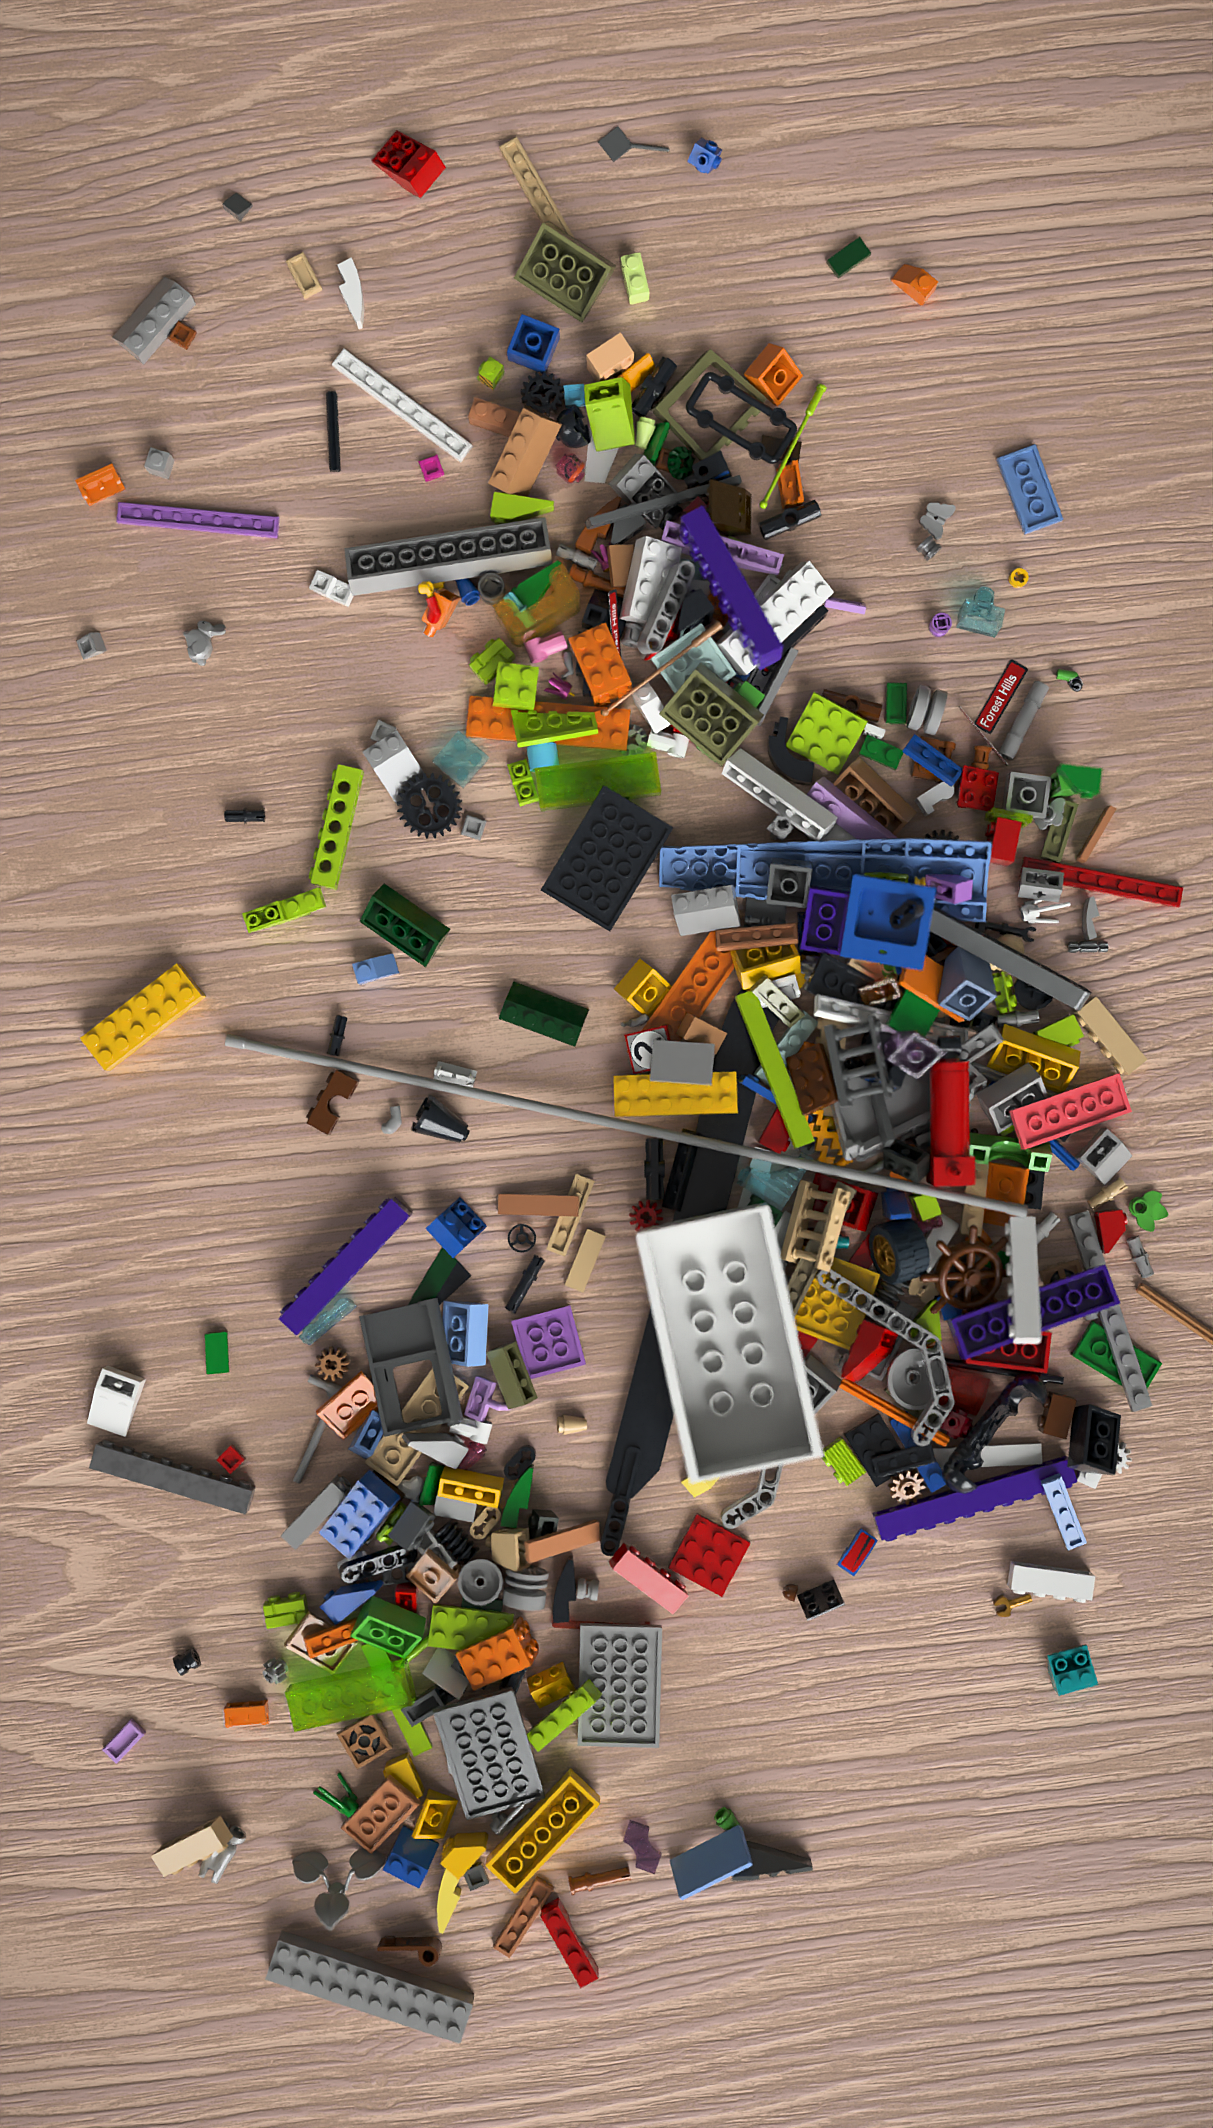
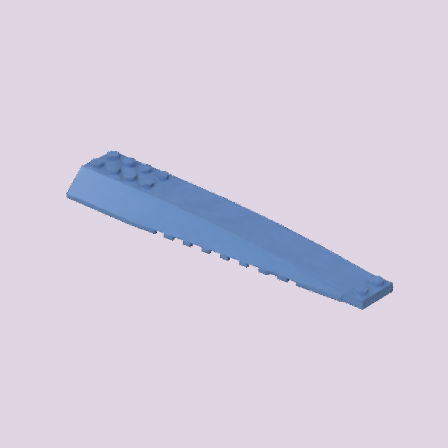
(832, 866)

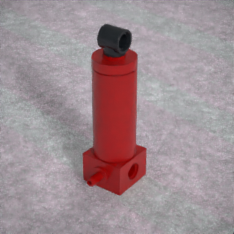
(949, 1118)

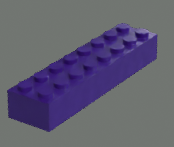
(730, 588)
(345, 1266)
(1059, 1304)

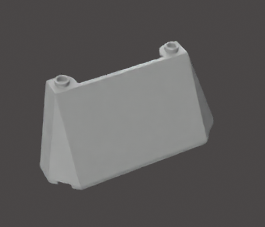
(906, 1109)

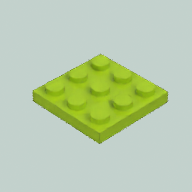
(826, 733)

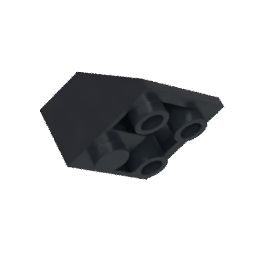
(599, 611)

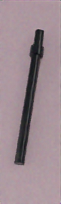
(1045, 1377)

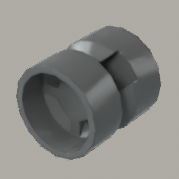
(491, 588)

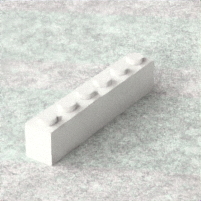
(779, 795)
(1024, 1280)

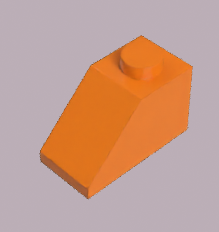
(915, 283)

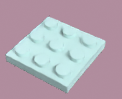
(682, 668)

